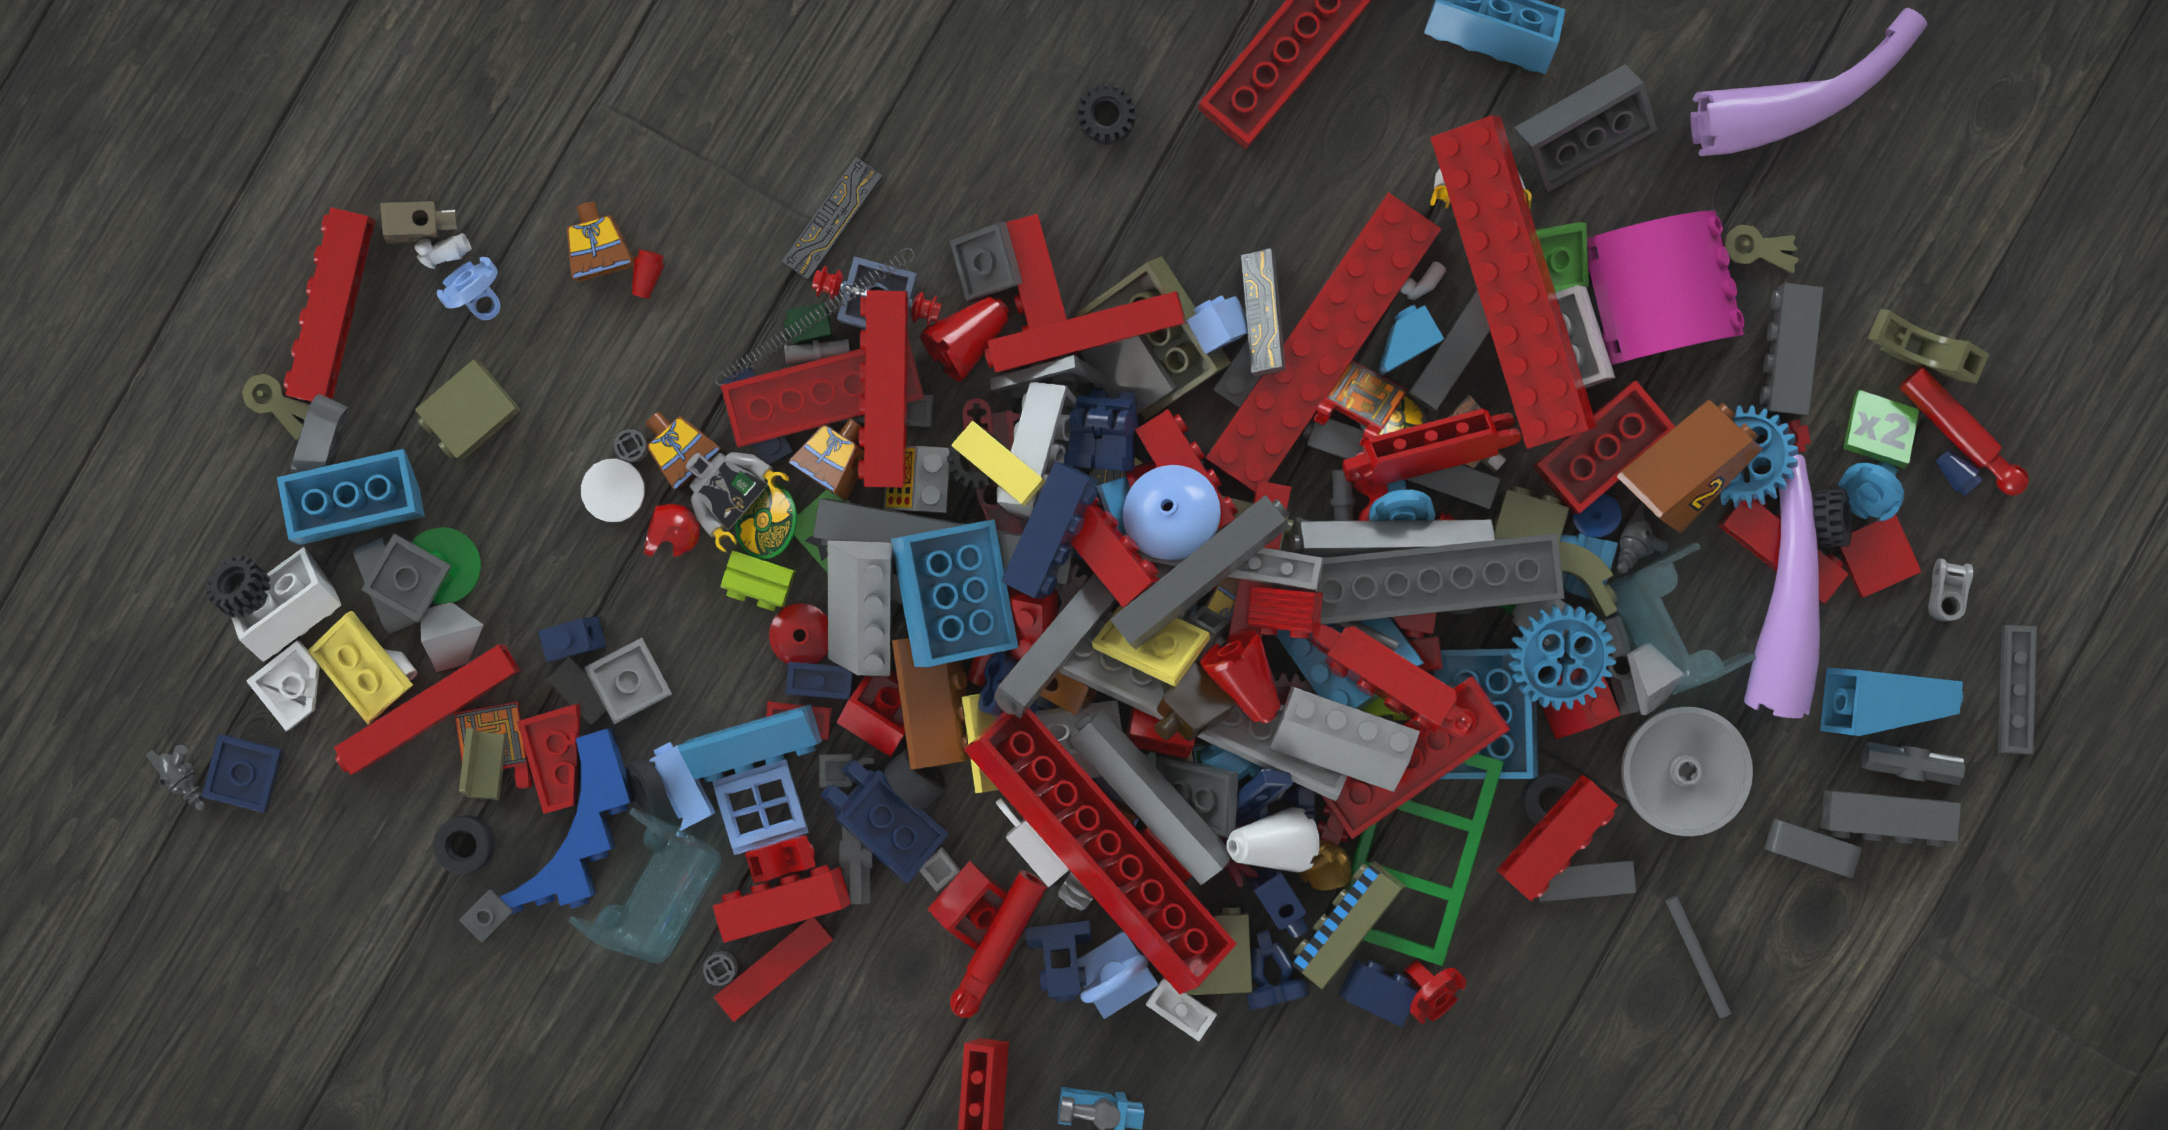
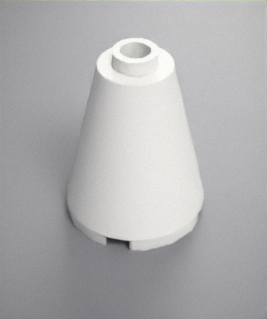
(1277, 841)

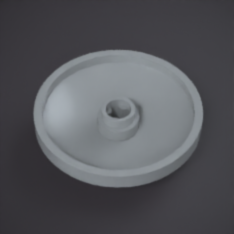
(1687, 771)

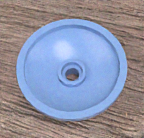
(1184, 528)

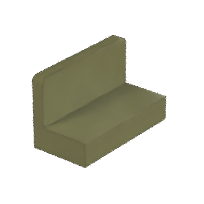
(482, 764)

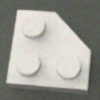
(288, 685)

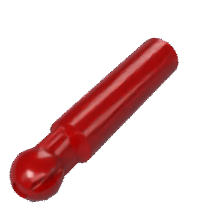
(1963, 430)
(997, 943)

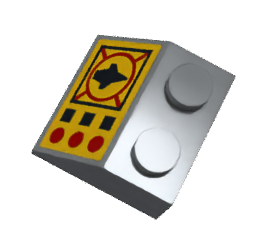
(925, 482)

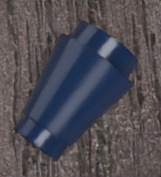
(1958, 472)

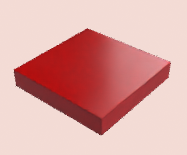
(1879, 556)

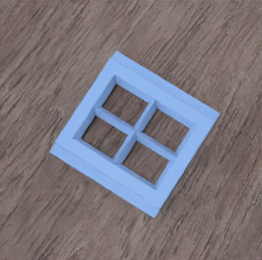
(769, 833)

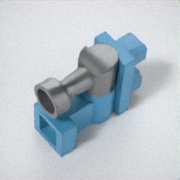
(1100, 1108)

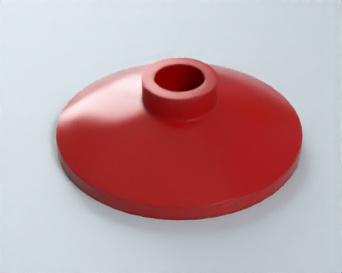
(802, 617)

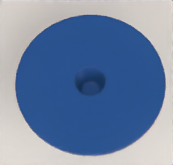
(1599, 517)

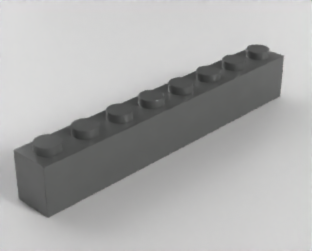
(863, 523)

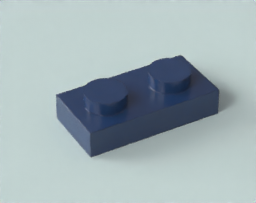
(819, 680)

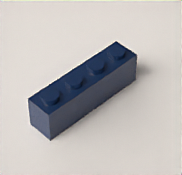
(1050, 531)

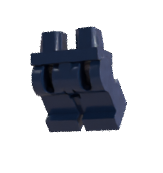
(1105, 418)

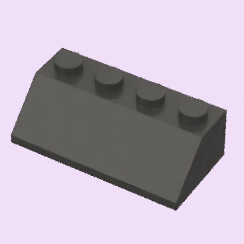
(1586, 127)

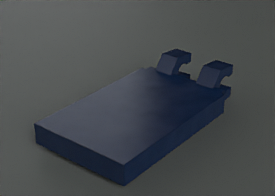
(884, 822)

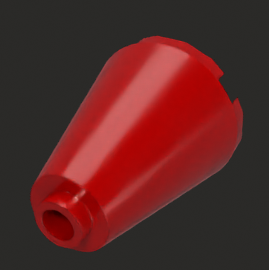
(963, 336)
(1244, 675)

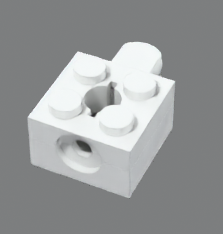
(1033, 848)

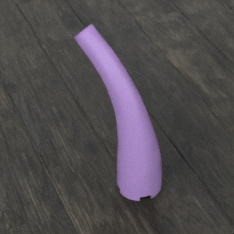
(1761, 115)
(1790, 637)

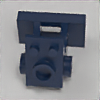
(1066, 982)

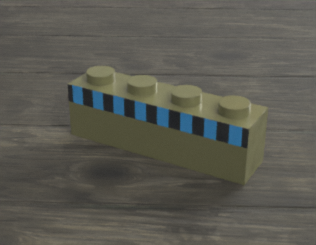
(1348, 924)

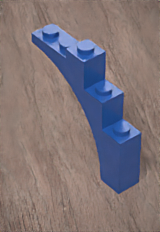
(602, 788)

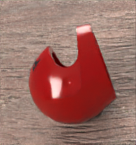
(672, 524)

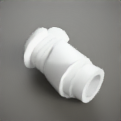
(445, 250)

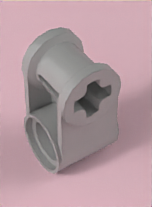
(1950, 587)

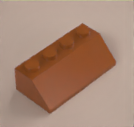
(931, 709)

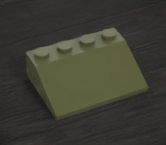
(1174, 347)

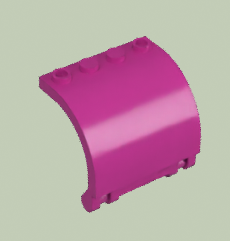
(1663, 285)

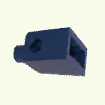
(572, 638)
(1273, 893)

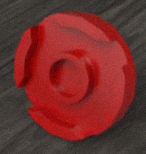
(1435, 992)

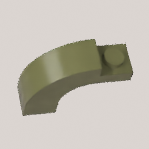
(1922, 348)
(1590, 572)

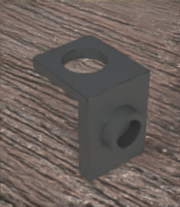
(486, 915)

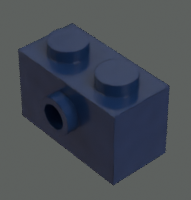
(1378, 992)

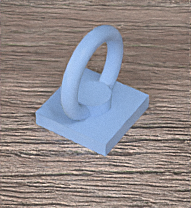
(1115, 974)

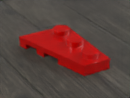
(553, 755)

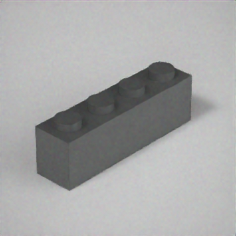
(1792, 349)
(1890, 816)

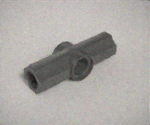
(1621, 684)
(1913, 763)
(856, 868)

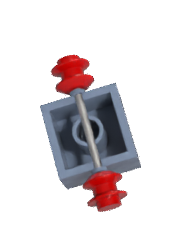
(898, 281)

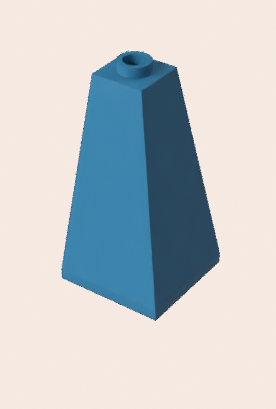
(1876, 701)

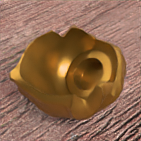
(1329, 869)

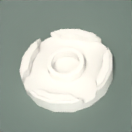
(613, 490)

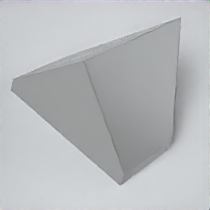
(449, 635)
(1652, 677)

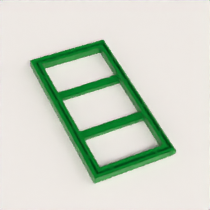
(1455, 894)

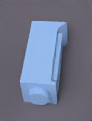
(683, 792)

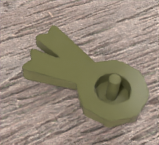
(1747, 244)
(265, 395)

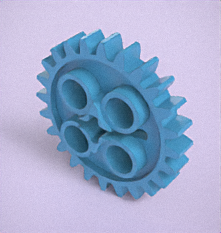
(1776, 453)
(1533, 656)

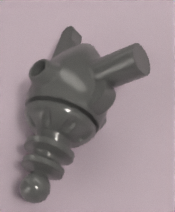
(1637, 540)
(177, 774)

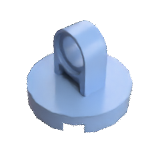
(468, 285)

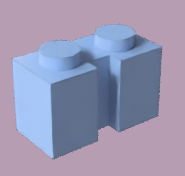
(1218, 323)

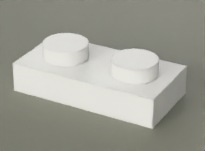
(1181, 1009)

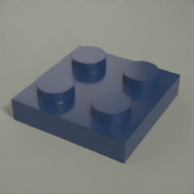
(242, 773)

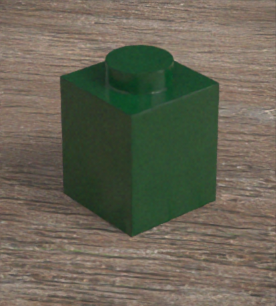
(819, 331)

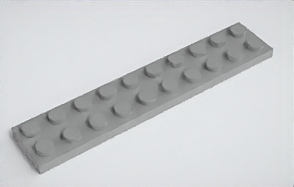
(1235, 733)

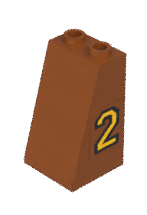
(1691, 464)

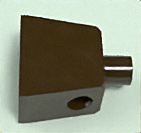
(1192, 706)

